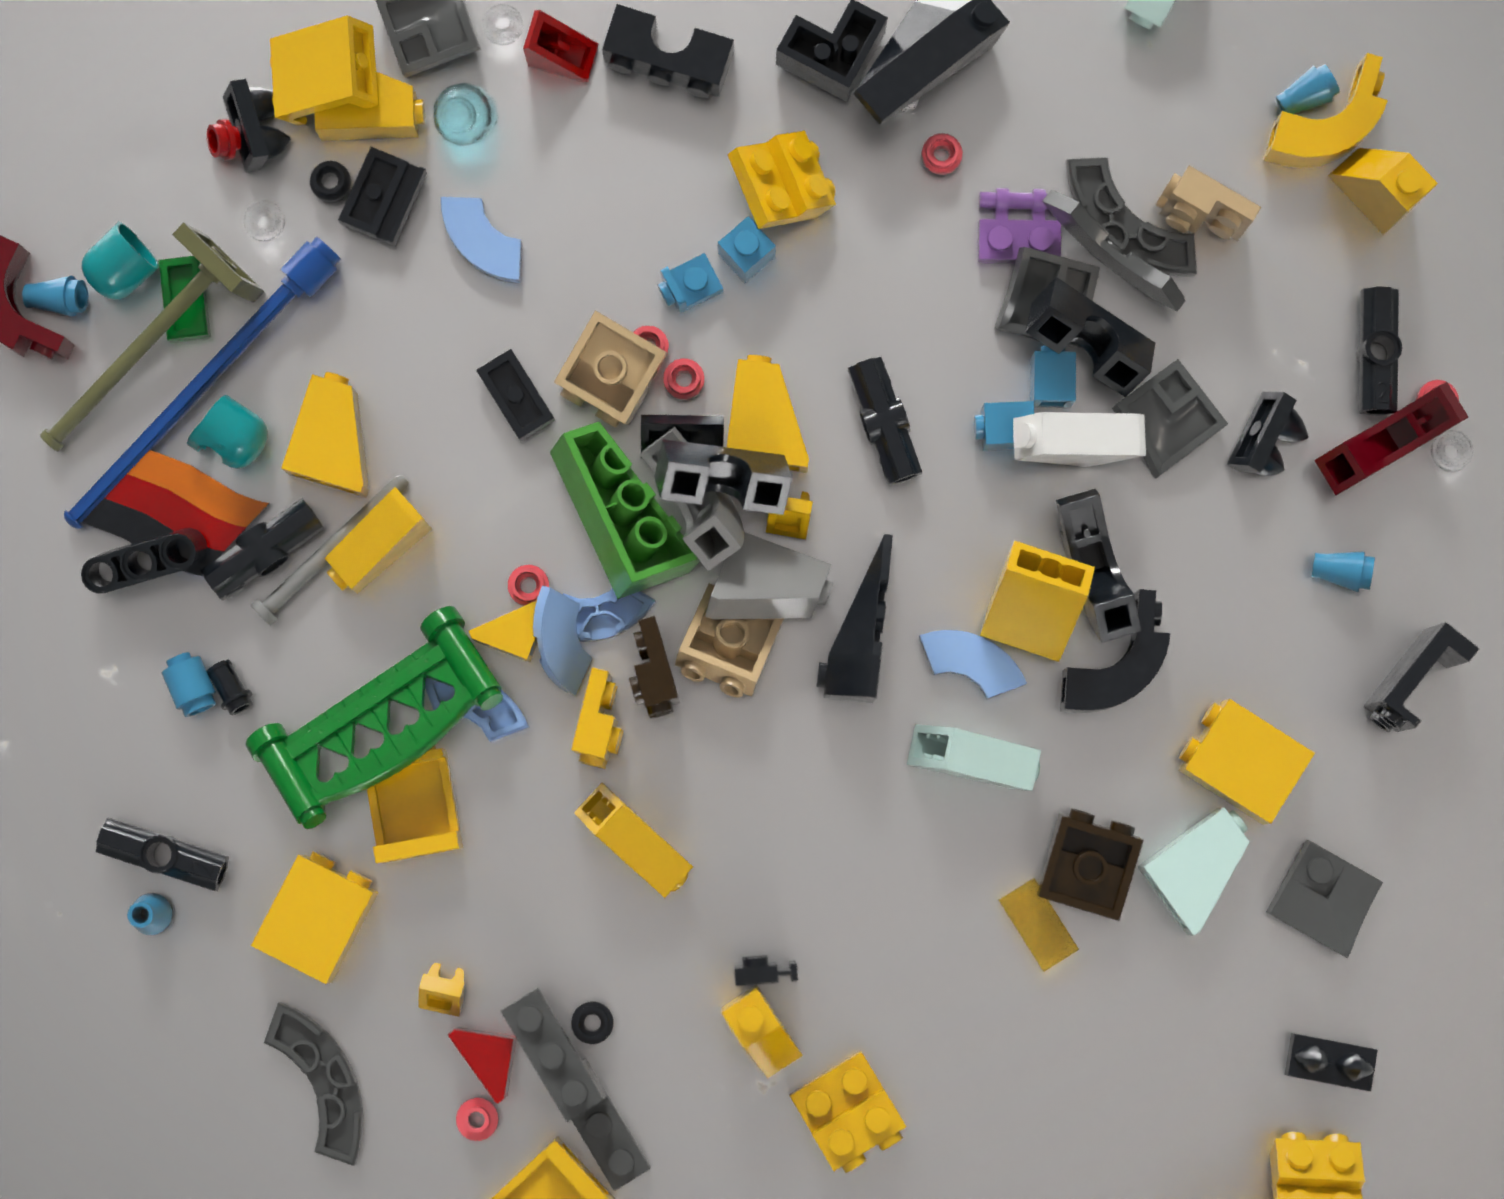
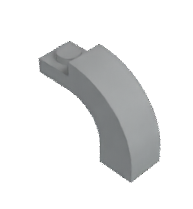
(712, 528)

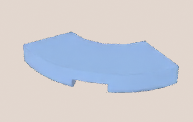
(479, 241)
(608, 616)
(558, 641)
(974, 658)
(496, 722)

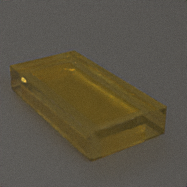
(1038, 925)

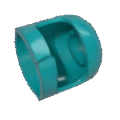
(118, 263)
(231, 432)

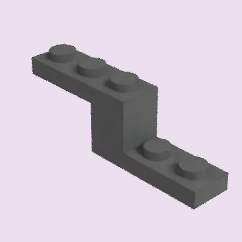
(575, 1089)

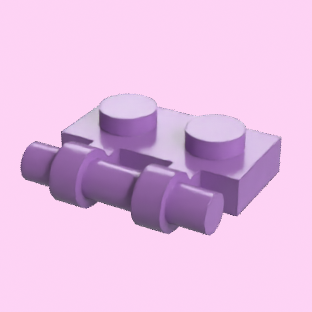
(1001, 238)

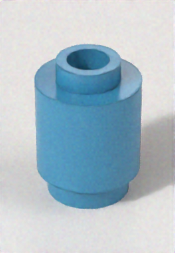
(189, 684)

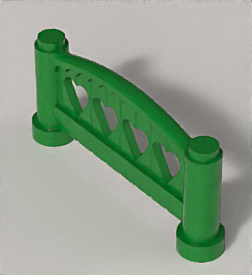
(295, 758)

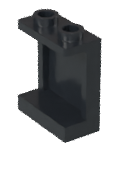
(1434, 644)

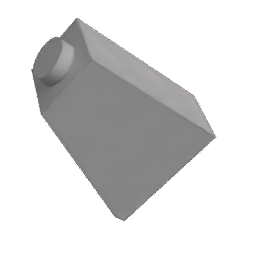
(768, 583)

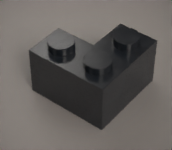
(836, 58)

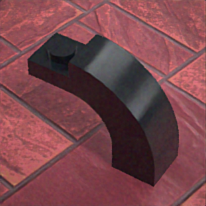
(1085, 539)
(1104, 688)

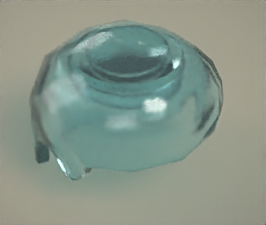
(464, 113)

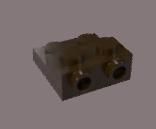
(653, 679)
(1090, 864)

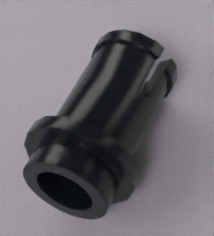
(229, 687)

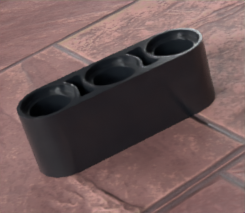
(125, 564)

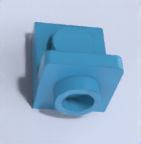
(689, 283)

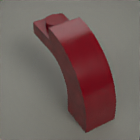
(15, 330)
(1391, 438)

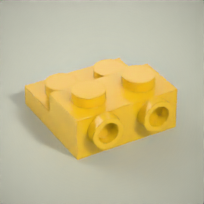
(783, 180)
(596, 732)
(848, 1113)
(1316, 1167)

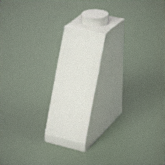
(1079, 438)

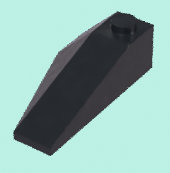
(926, 50)
(856, 652)

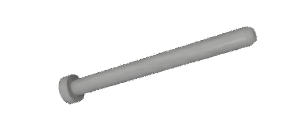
(317, 561)

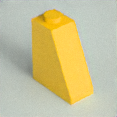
(394, 116)
(1383, 184)
(763, 413)
(329, 437)
(376, 542)
(633, 840)
(760, 1031)

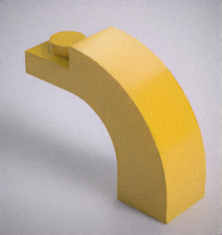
(1317, 142)

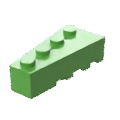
(619, 512)

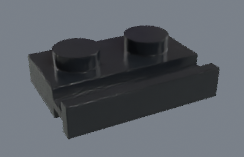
(382, 196)
(758, 971)

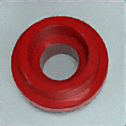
(223, 139)

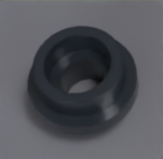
(322, 172)
(582, 1032)

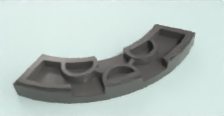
(1163, 249)
(1129, 267)
(330, 1076)

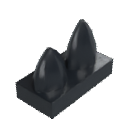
(245, 109)
(1270, 420)
(1331, 1062)

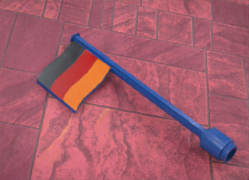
(157, 494)

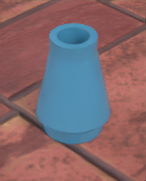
(1309, 91)
(59, 296)
(1347, 569)
(159, 914)

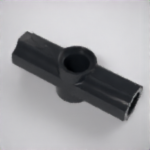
(1378, 324)
(884, 420)
(262, 549)
(137, 847)

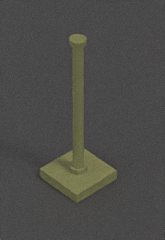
(214, 267)

